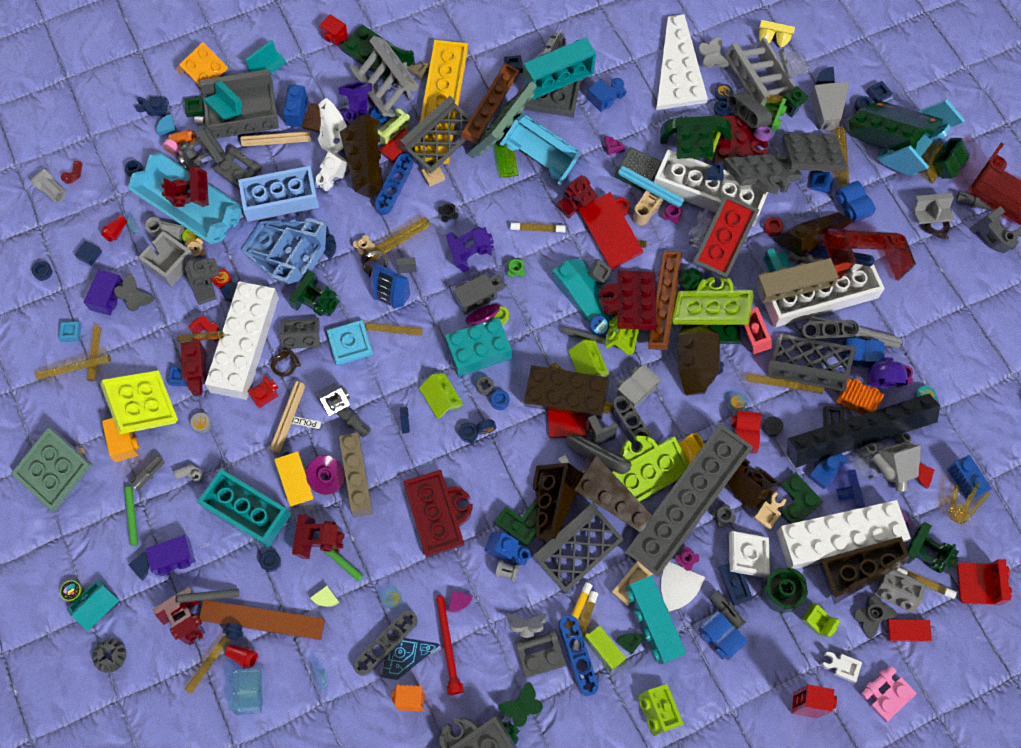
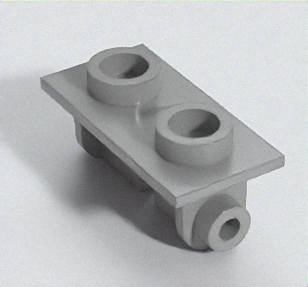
(556, 40)

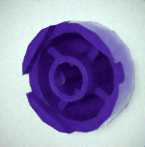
(887, 374)

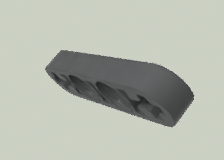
(383, 640)

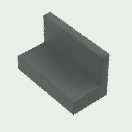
(600, 435)

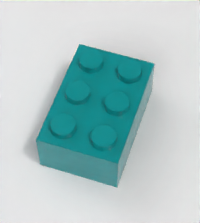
(478, 347)

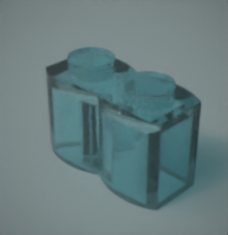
(246, 691)

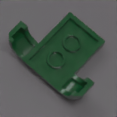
(695, 134)

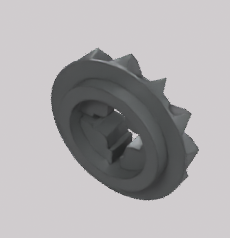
(118, 655)

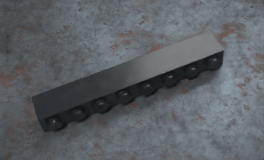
(862, 430)

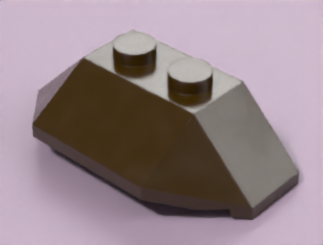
(698, 358)

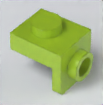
(820, 621)

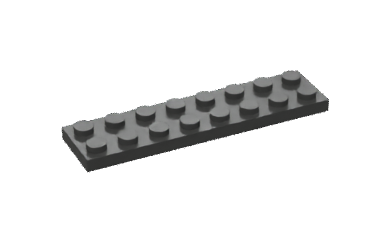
(689, 499)

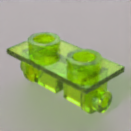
(506, 162)

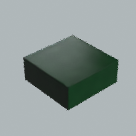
(194, 107)

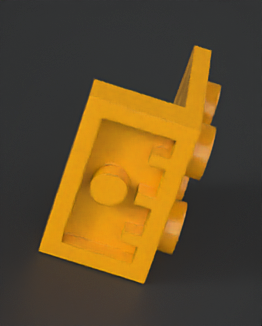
(202, 64)

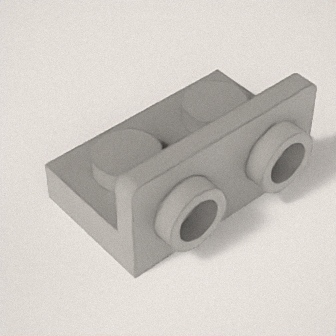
(901, 590)

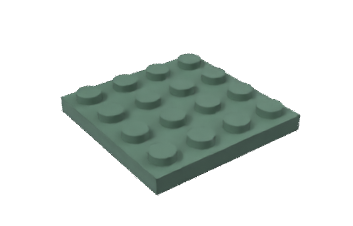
(503, 120)

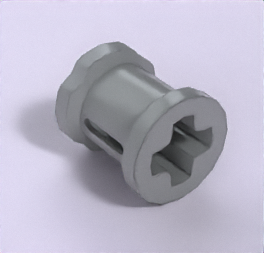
(514, 568)

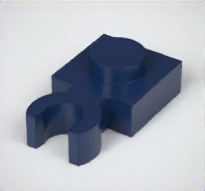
(155, 106)

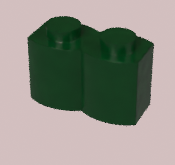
(951, 158)

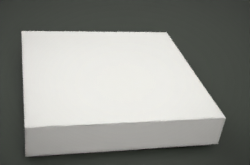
(749, 554)

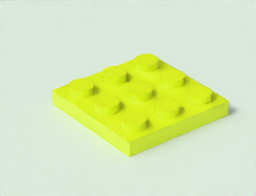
(138, 402)

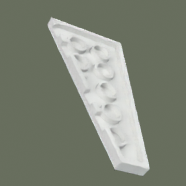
(680, 73)

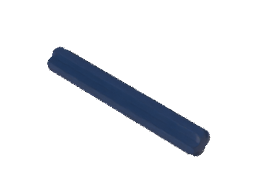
(862, 259)

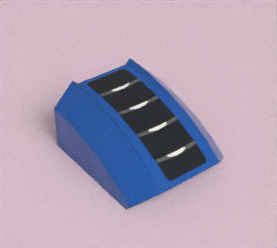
(389, 286)

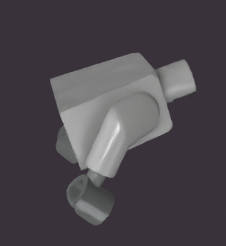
(896, 462)

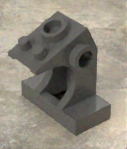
(190, 158)
(995, 234)
(198, 272)

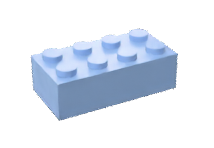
(278, 193)

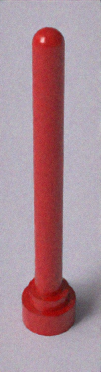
(454, 686)

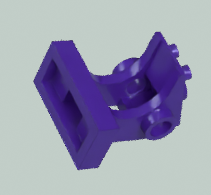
(358, 98)
(461, 254)

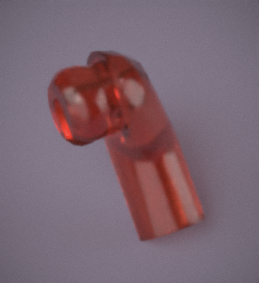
(71, 177)

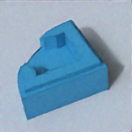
(166, 125)

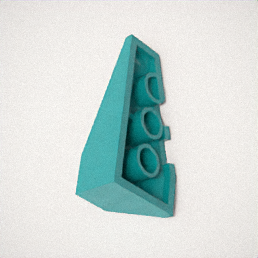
(579, 288)

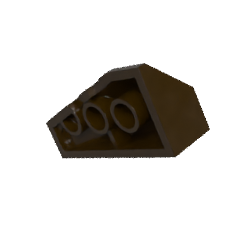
(809, 234)
(752, 485)
(553, 497)

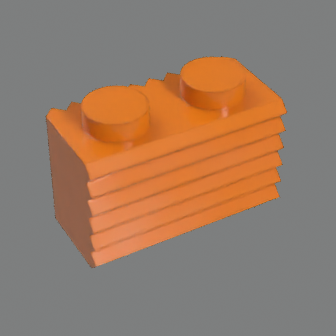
(860, 397)
(408, 698)

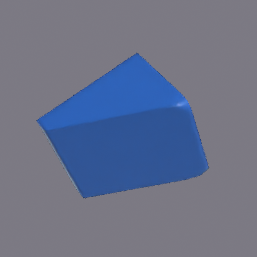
(822, 182)

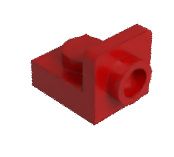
(264, 392)

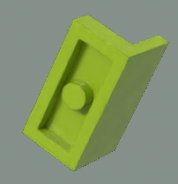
(588, 359)
(440, 394)
(604, 648)

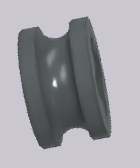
(482, 380)

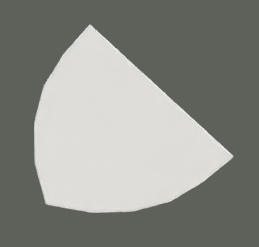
(679, 586)

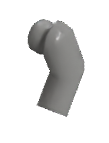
(190, 471)

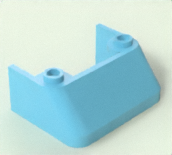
(542, 146)
(909, 160)

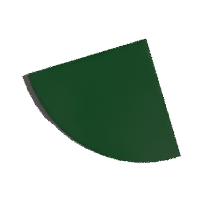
(629, 642)

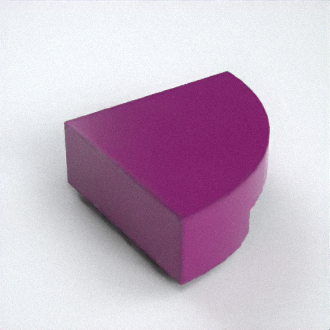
(613, 146)
(459, 601)

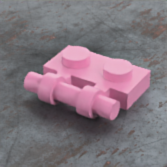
(893, 699)

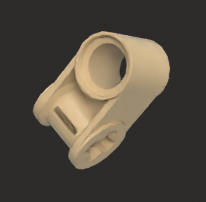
(648, 206)

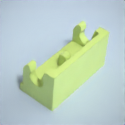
(394, 126)

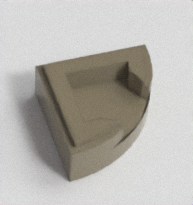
(419, 70)

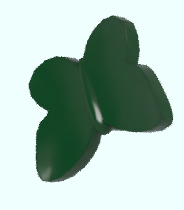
(523, 706)

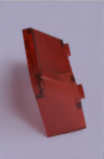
(998, 187)
(842, 241)

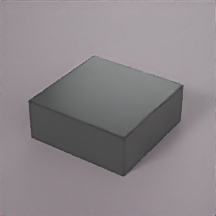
(406, 265)
(599, 272)

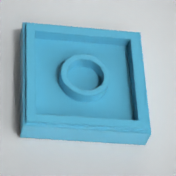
(349, 342)

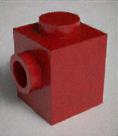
(333, 30)

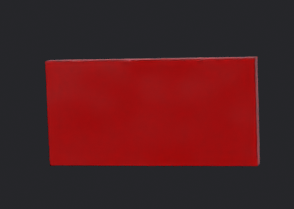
(611, 230)

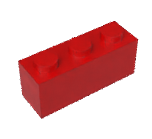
(813, 701)

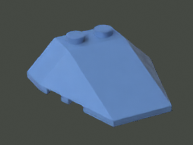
(287, 248)

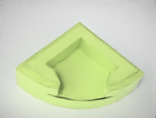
(325, 598)

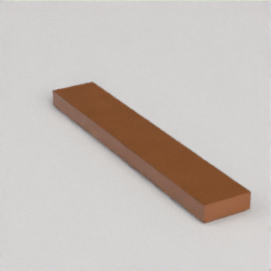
(490, 103)
(665, 299)
(262, 619)

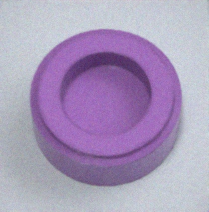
(763, 133)

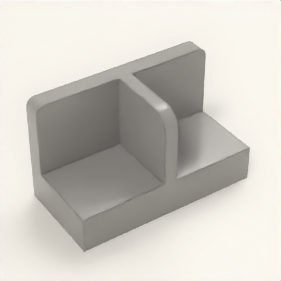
(933, 208)

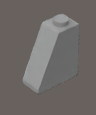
(829, 103)

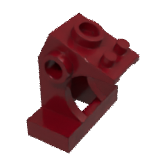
(579, 190)
(177, 192)
(329, 537)
(186, 628)

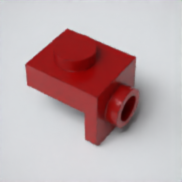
(203, 323)

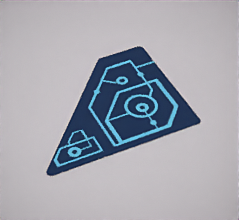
(406, 656)

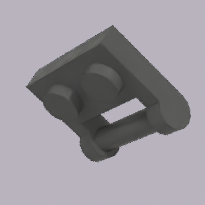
(232, 172)
(541, 661)

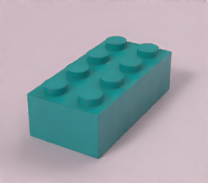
(560, 67)
(244, 508)

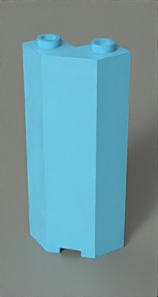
(206, 222)

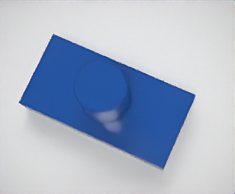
(827, 469)

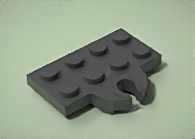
(765, 171)
(489, 735)

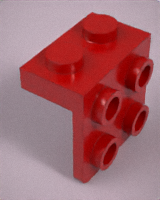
(984, 583)

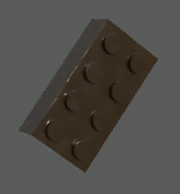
(566, 392)

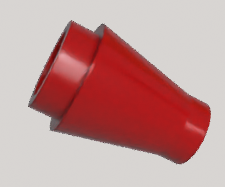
(113, 229)
(242, 656)

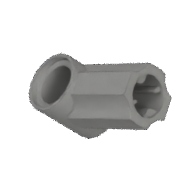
(46, 183)
(171, 229)

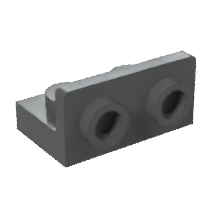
(300, 333)

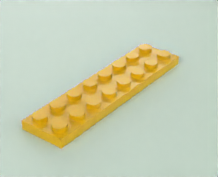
(443, 80)

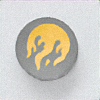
(200, 422)

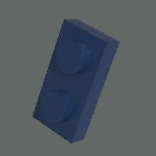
(735, 585)

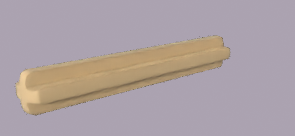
(277, 138)
(287, 417)

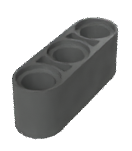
(749, 110)
(838, 325)
(629, 414)

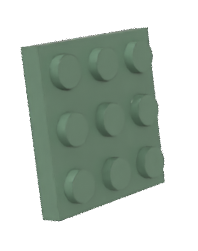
(51, 469)

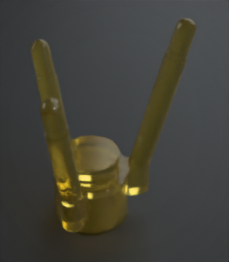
(961, 512)

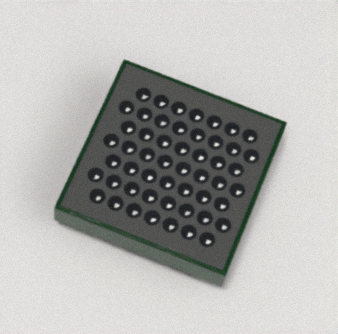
(641, 164)

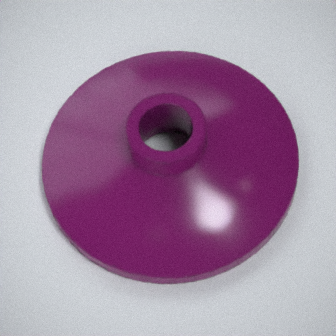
(482, 314)
(331, 468)

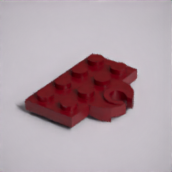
(742, 142)
(631, 300)
(437, 512)

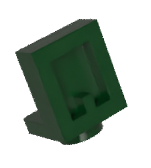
(794, 100)

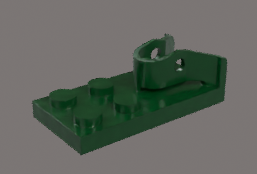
(360, 48)

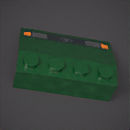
(891, 125)

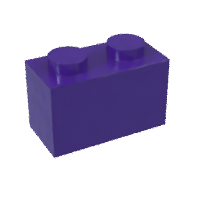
(101, 293)
(170, 555)

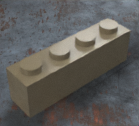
(796, 280)
(356, 475)

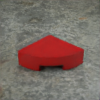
(925, 475)

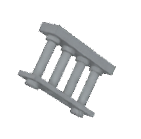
(398, 71)
(748, 76)

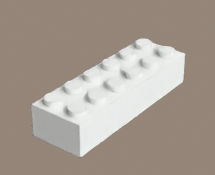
(688, 181)
(855, 287)
(243, 340)
(838, 533)

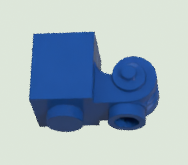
(603, 96)
(506, 547)

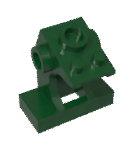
(306, 293)
(946, 555)

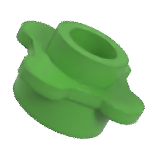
(513, 264)

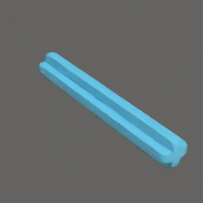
(650, 186)

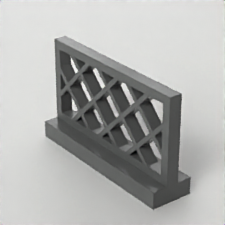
(426, 127)
(809, 373)
(570, 531)

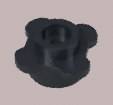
(448, 208)

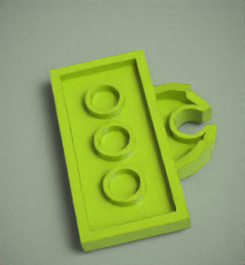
(713, 305)
(652, 465)

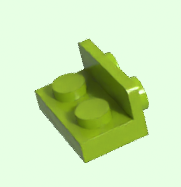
(623, 338)
(660, 709)

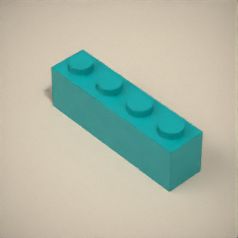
(655, 620)

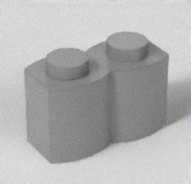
(639, 385)

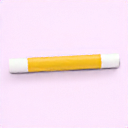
(579, 605)

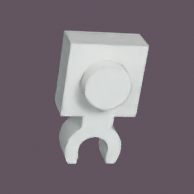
(845, 666)

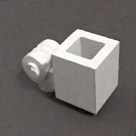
(332, 167)

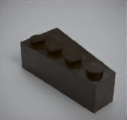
(362, 155)
(606, 490)
(860, 567)

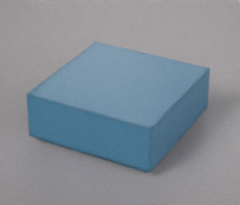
(70, 331)

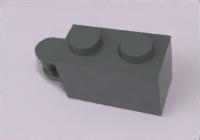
(478, 292)
(333, 398)

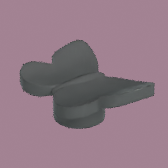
(131, 295)
(873, 616)

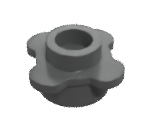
(725, 509)

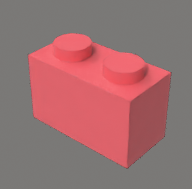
(757, 333)

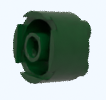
(795, 593)

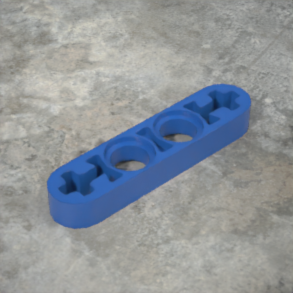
(392, 183)
(574, 656)

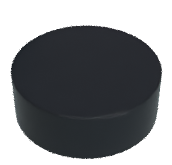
(772, 426)

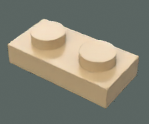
(635, 574)

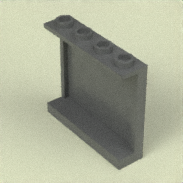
(257, 104)

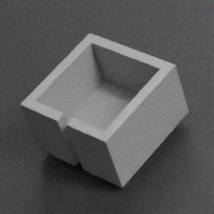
(170, 261)

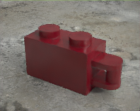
(193, 366)

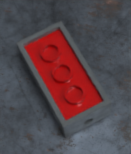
(725, 236)

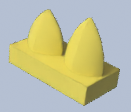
(782, 32)

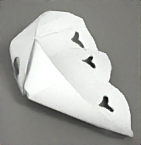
(329, 123)

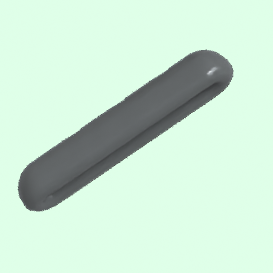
(610, 459)

